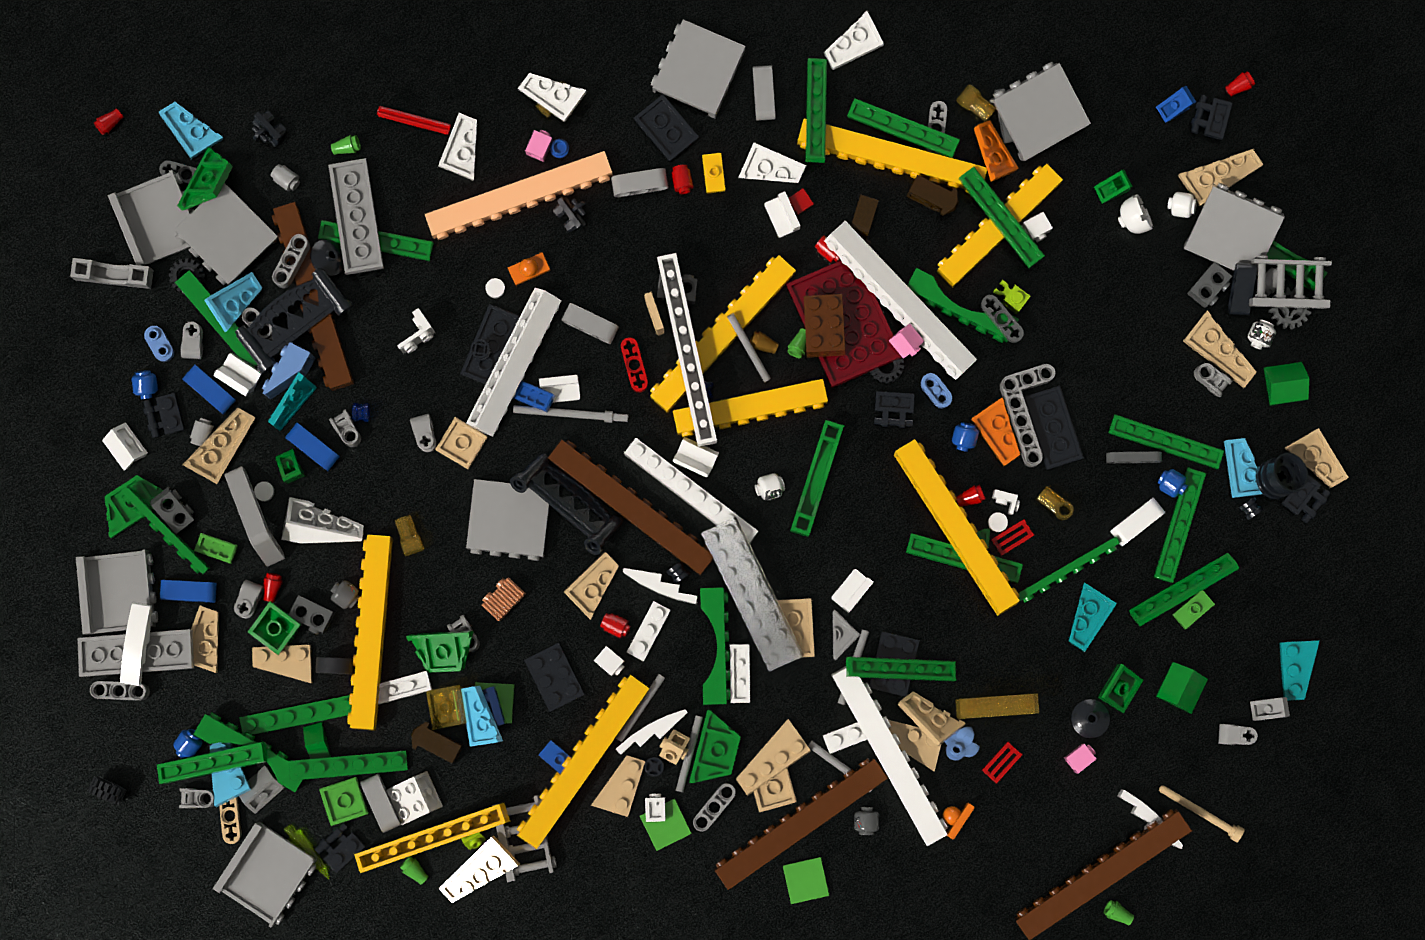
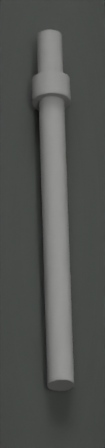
(608, 416)

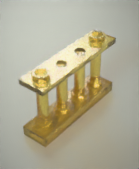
(997, 706)

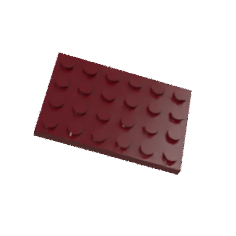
(864, 322)

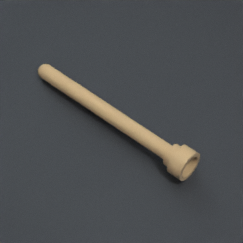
(1234, 832)

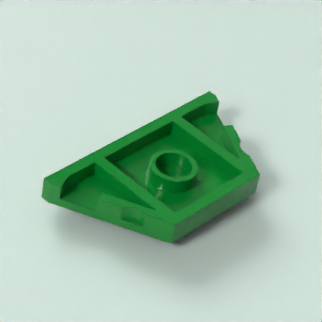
(206, 180)
(121, 514)
(442, 650)
(715, 750)

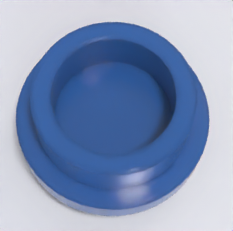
(559, 148)

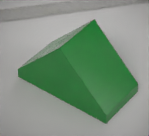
(1113, 186)
(289, 466)
(316, 741)

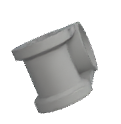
(192, 345)
(1213, 379)
(344, 426)
(423, 429)
(248, 596)
(463, 625)
(1234, 735)
(194, 798)

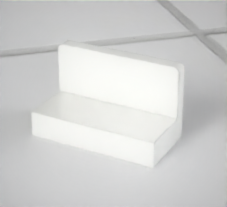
(782, 215)
(238, 374)
(564, 387)
(124, 445)
(695, 458)
(852, 590)

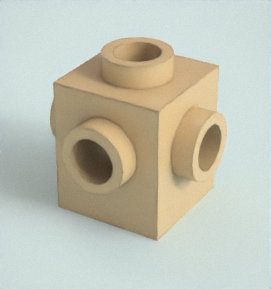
(674, 747)

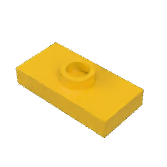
(713, 173)

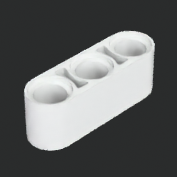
(1137, 521)

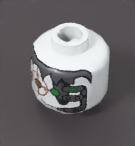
(1261, 334)
(770, 486)

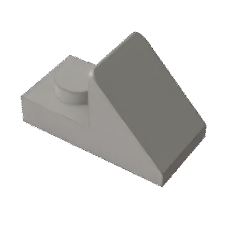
(1269, 708)

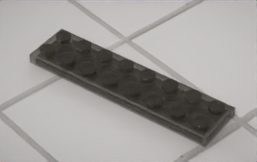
(752, 594)

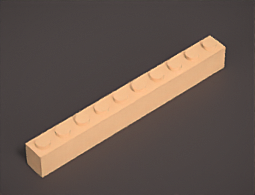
(519, 195)

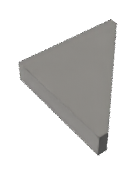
(843, 634)

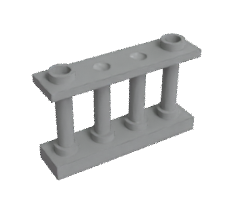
(1280, 299)
(505, 832)

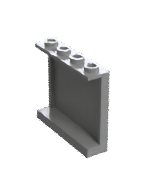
(698, 67)
(1040, 110)
(150, 216)
(1233, 228)
(225, 235)
(506, 521)
(110, 587)
(266, 873)

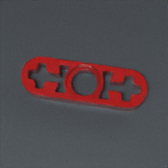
(625, 352)

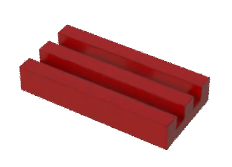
(1026, 529)
(1010, 764)

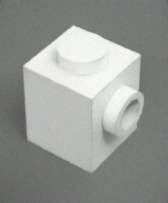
(1037, 227)
(609, 661)

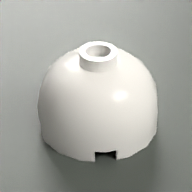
(1135, 216)

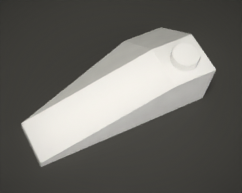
(312, 525)

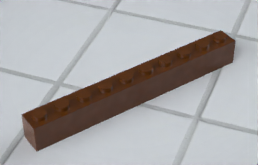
(325, 333)
(631, 507)
(800, 823)
(1102, 874)

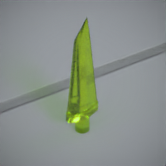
(300, 840)

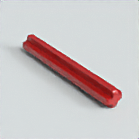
(414, 120)

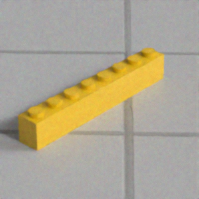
(981, 242)
(757, 406)
(432, 837)

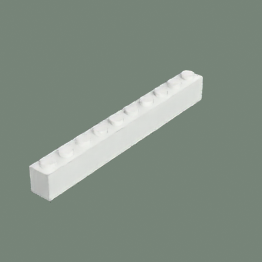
(899, 299)
(687, 350)
(890, 756)

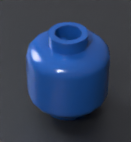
(144, 384)
(965, 436)
(1172, 483)
(187, 744)

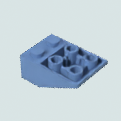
(293, 361)

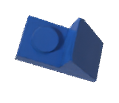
(1176, 104)

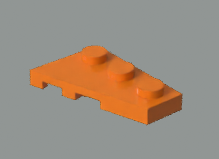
(994, 152)
(996, 430)

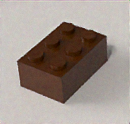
(824, 325)

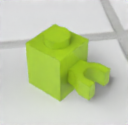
(1014, 298)

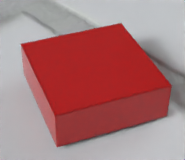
(800, 201)

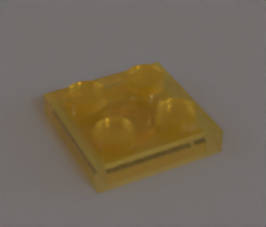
(446, 707)

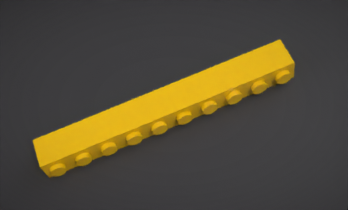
(893, 156)
(722, 334)
(956, 527)
(371, 632)
(582, 762)

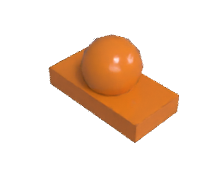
(528, 269)
(956, 818)

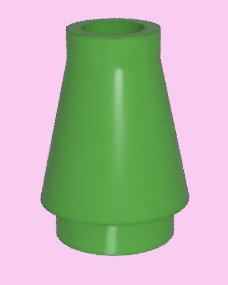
(346, 145)
(798, 344)
(414, 870)
(1117, 912)

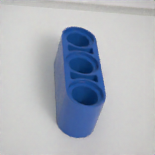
(209, 389)
(312, 446)
(188, 591)

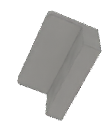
(263, 789)

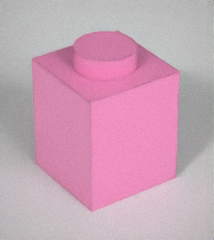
(539, 145)
(907, 341)
(1080, 757)

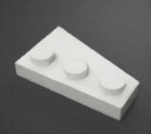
(854, 43)
(554, 96)
(460, 148)
(771, 166)

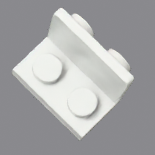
(424, 334)
(414, 798)

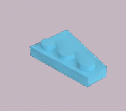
(188, 130)
(233, 299)
(1241, 468)
(479, 719)
(227, 783)

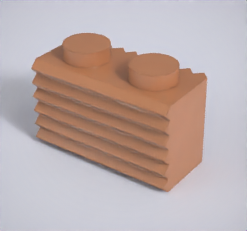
(503, 598)

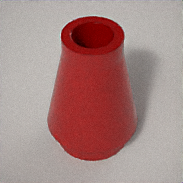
(1240, 83)
(108, 121)
(971, 496)
(271, 586)

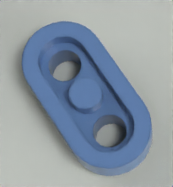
(159, 342)
(937, 390)

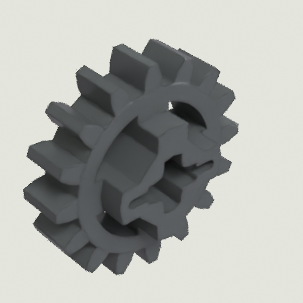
(1286, 319)

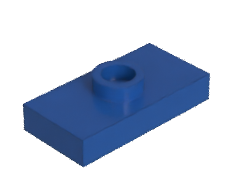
(534, 396)
(554, 756)

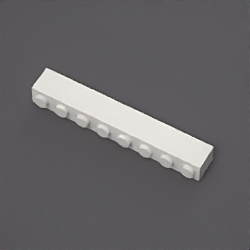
(513, 361)
(684, 487)

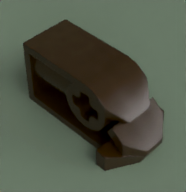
(933, 196)
(864, 216)
(436, 743)

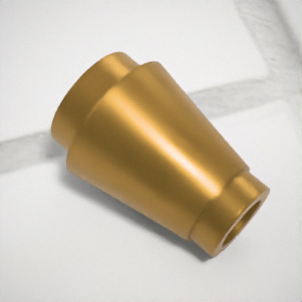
(763, 343)

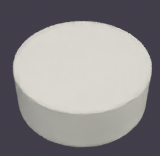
(495, 288)
(264, 491)
(997, 522)

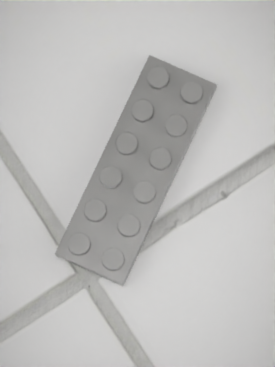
(356, 216)
(164, 652)

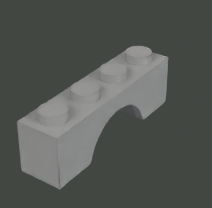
(103, 273)

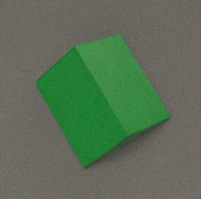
(1287, 383)
(274, 628)
(1182, 687)
(1120, 688)

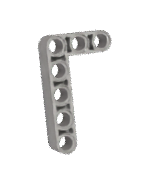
(1022, 411)
(252, 517)

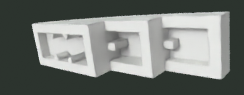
(653, 582)
(135, 643)
(658, 728)
(1143, 811)

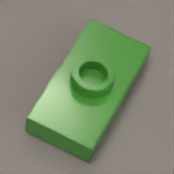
(216, 548)
(1193, 609)

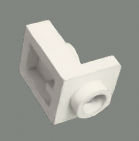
(1004, 497)
(655, 808)

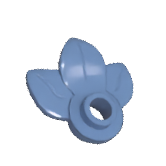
(963, 741)

